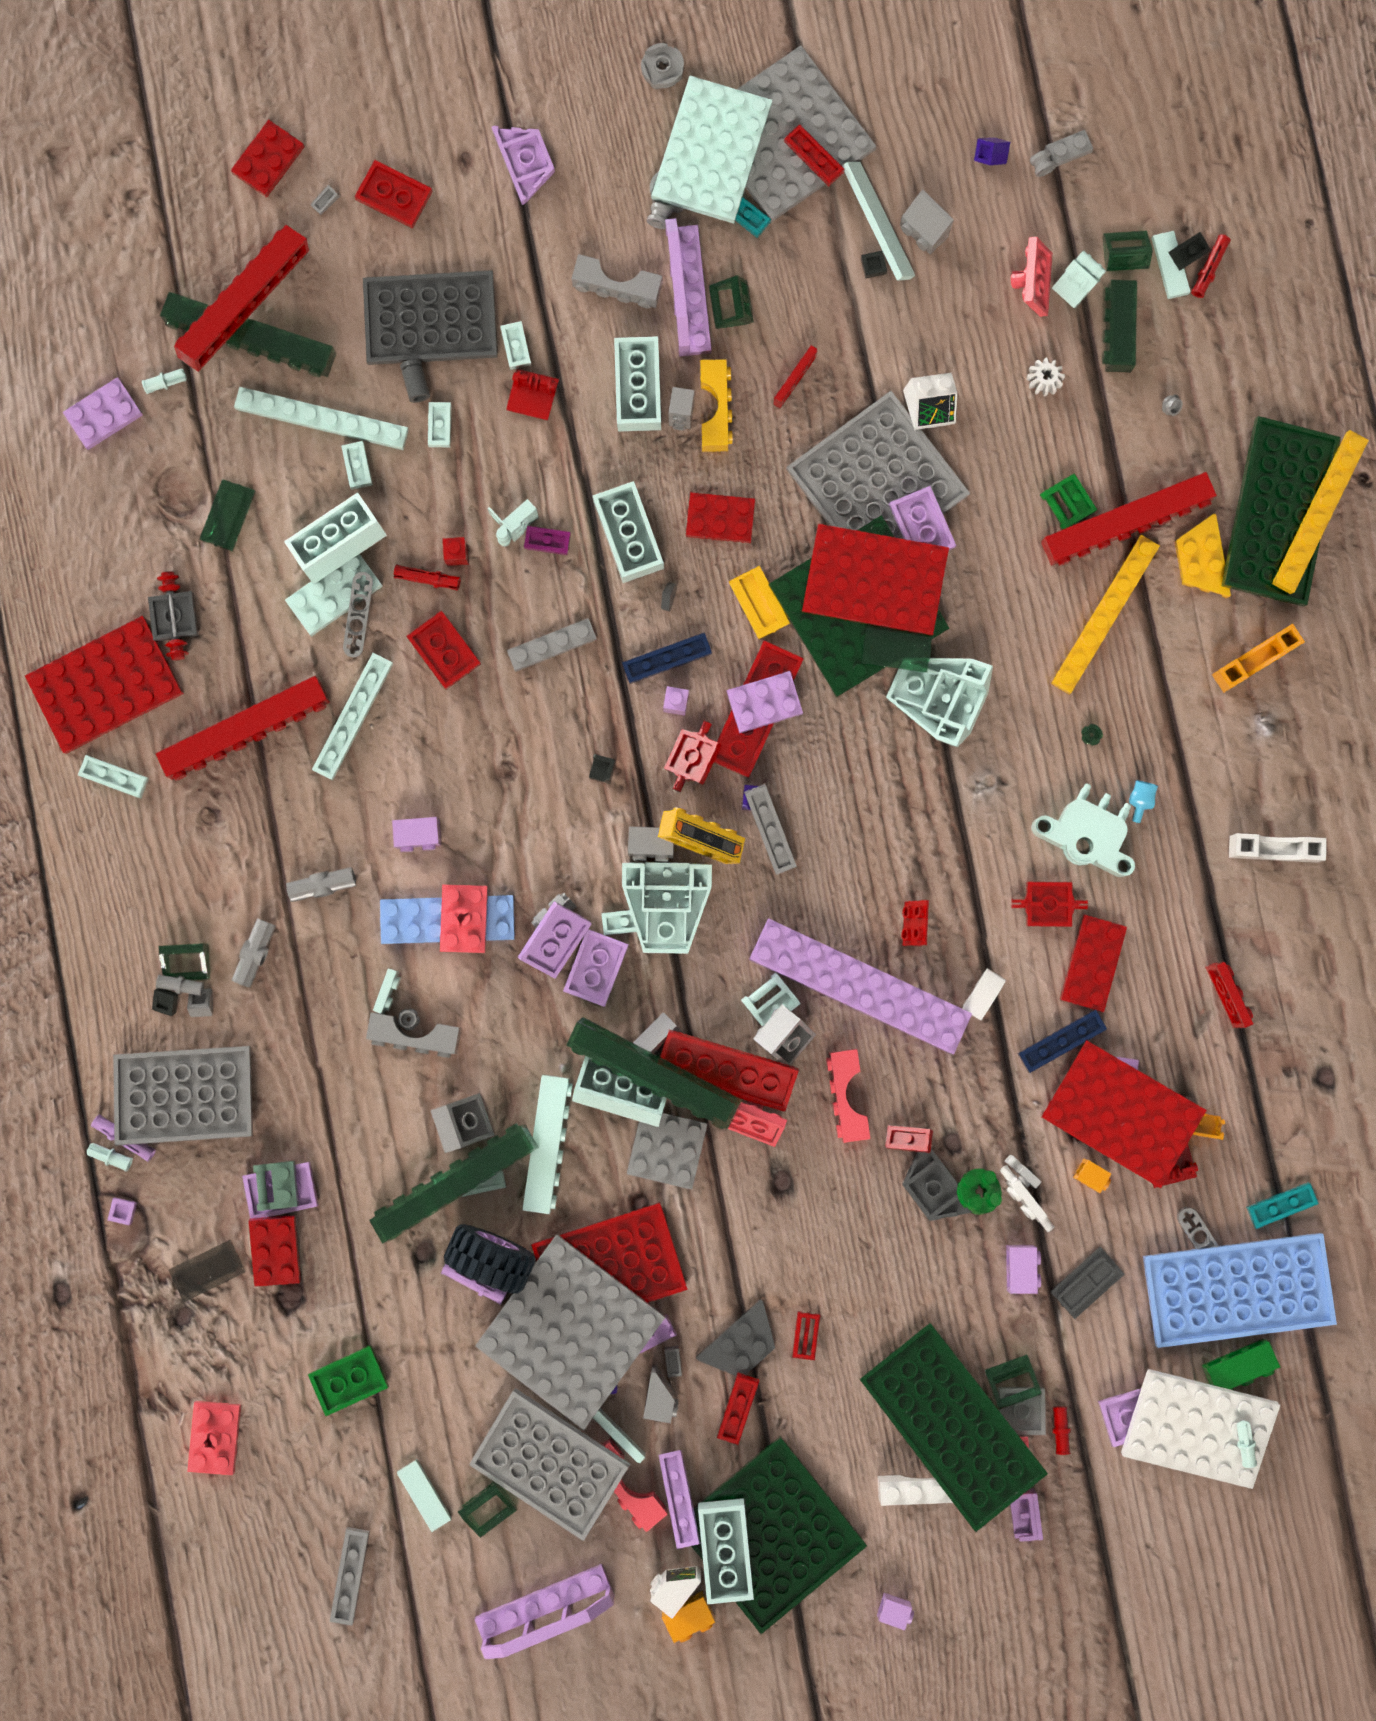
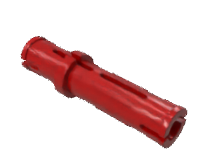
(1220, 245)
(435, 579)

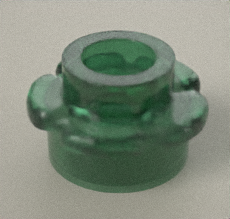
(1092, 728)

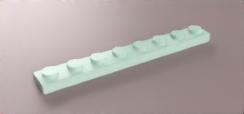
(321, 418)

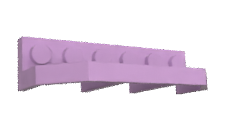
(688, 289)
(541, 1603)

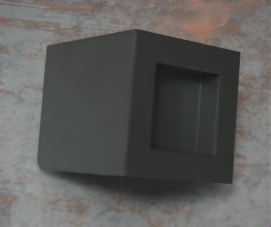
(602, 769)

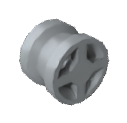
(1042, 163)
(658, 215)

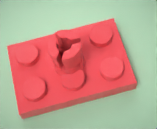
(1035, 277)
(463, 918)
(758, 1124)
(214, 1438)

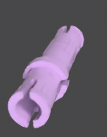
(107, 1128)
(482, 1289)

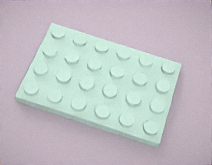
(711, 149)

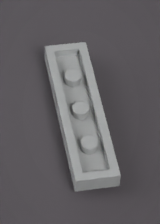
(551, 645)
(770, 829)
(349, 1576)

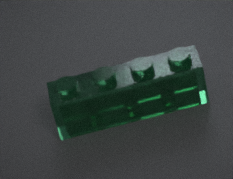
(1120, 326)

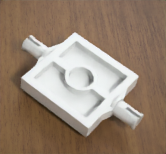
(1029, 1205)

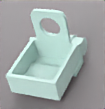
(1079, 279)
(515, 524)

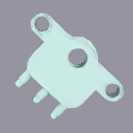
(1095, 825)

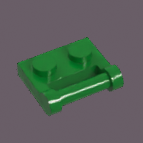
(1075, 499)

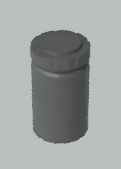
(415, 380)

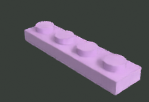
(679, 1499)

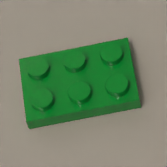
(348, 1380)

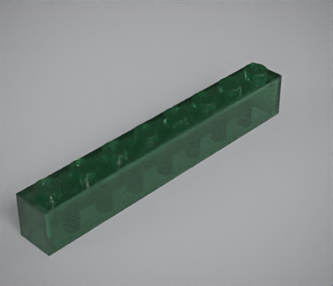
(257, 338)
(654, 1073)
(454, 1183)

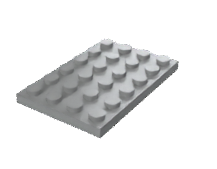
(182, 1095)
(549, 1464)

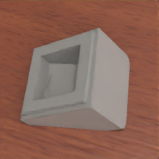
(200, 1005)

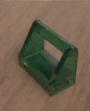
(1127, 257)
(741, 301)
(201, 949)
(1010, 1370)
(481, 1498)

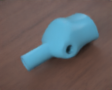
(1142, 798)

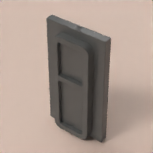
(1087, 1282)

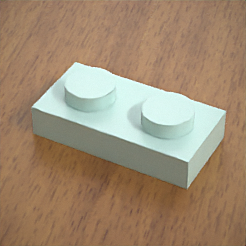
(515, 345)
(439, 424)
(357, 465)
(384, 998)

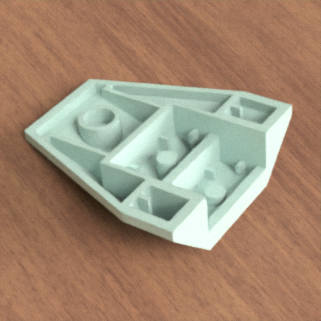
(944, 698)
(666, 902)

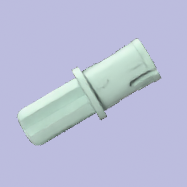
(164, 380)
(109, 1156)
(1246, 1444)

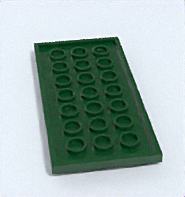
(1276, 491)
(953, 1427)

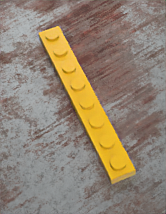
(1320, 512)
(1105, 614)

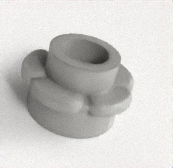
(1172, 405)
(402, 1020)

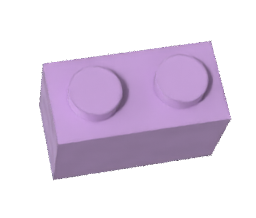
(416, 833)
(1022, 1269)

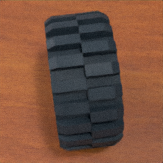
(489, 1258)

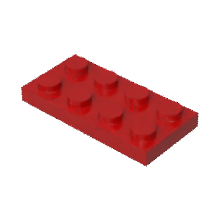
(1093, 963)

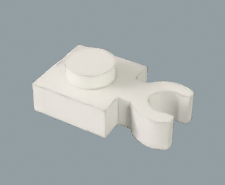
(1026, 1177)

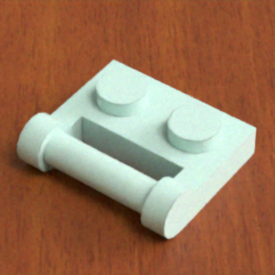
(784, 997)

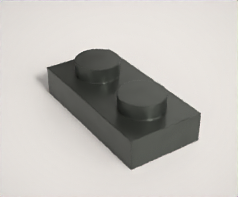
(1189, 251)

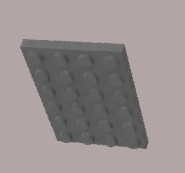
(430, 317)

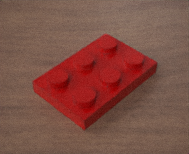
(267, 158)
(393, 194)
(720, 517)
(443, 650)
(1230, 995)
(274, 1250)

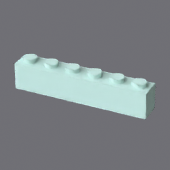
(548, 1136)

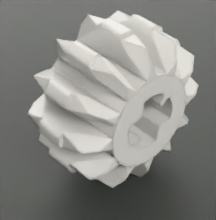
(1049, 369)

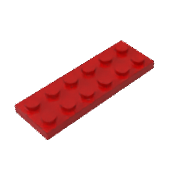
(742, 750)
(732, 1070)

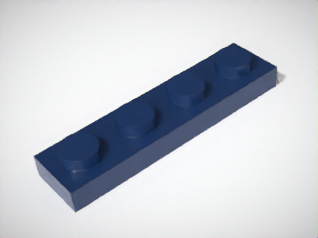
(667, 658)
(1062, 1041)

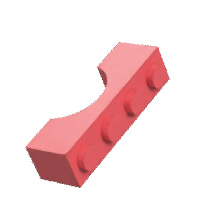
(851, 1124)
(645, 1507)

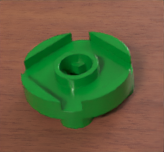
(991, 1191)

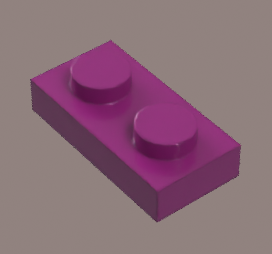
(547, 540)

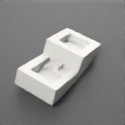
(984, 994)

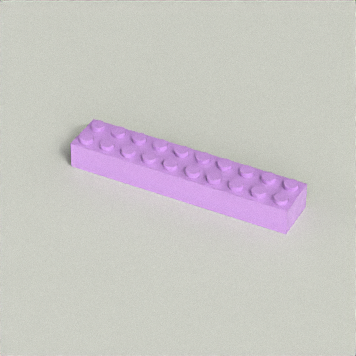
(860, 986)

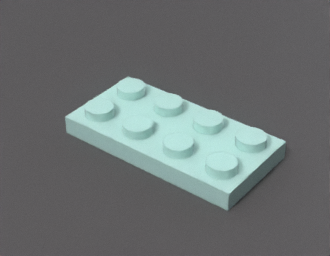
(329, 598)

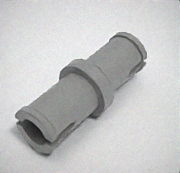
(179, 985)

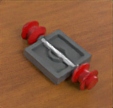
(173, 616)

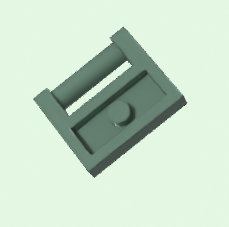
(283, 1183)

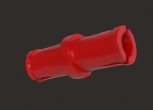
(1061, 1430)

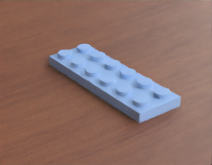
(420, 919)

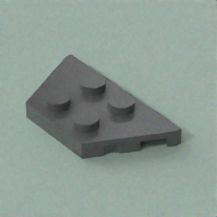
(933, 1187)
(742, 1343)

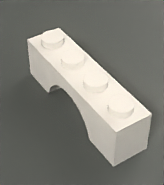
(1274, 848)
(909, 1491)

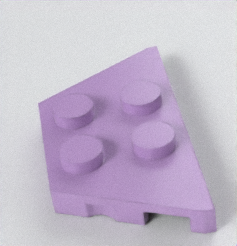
(525, 159)

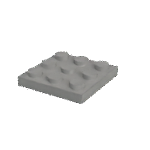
(668, 1151)

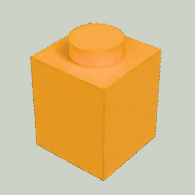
(1092, 1176)

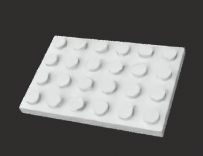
(1195, 1428)

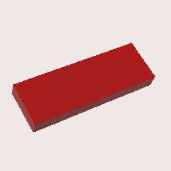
(814, 155)
(795, 377)
(738, 1408)

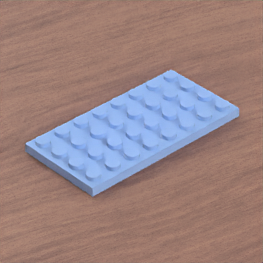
(1239, 1290)

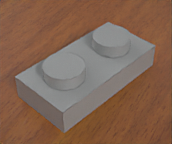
(1070, 148)

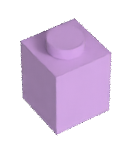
(675, 700)
(895, 1611)

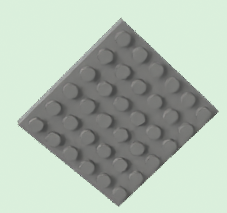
(804, 98)
(872, 464)
(570, 1332)

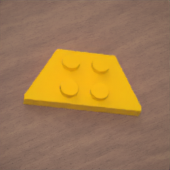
(1202, 558)

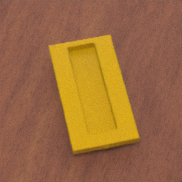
(759, 602)

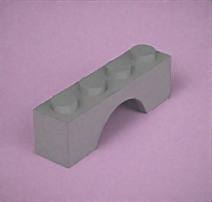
(642, 289)
(385, 1028)

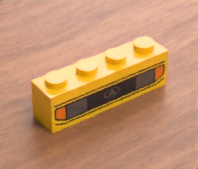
(701, 836)

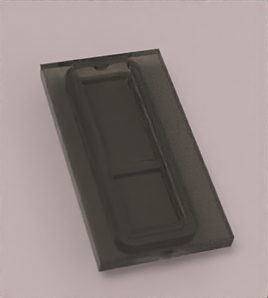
(207, 1270)

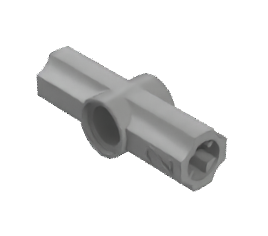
(321, 884)
(253, 953)

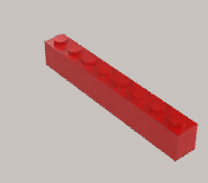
(241, 298)
(1128, 519)
(243, 728)

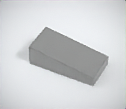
(325, 200)
(673, 1361)

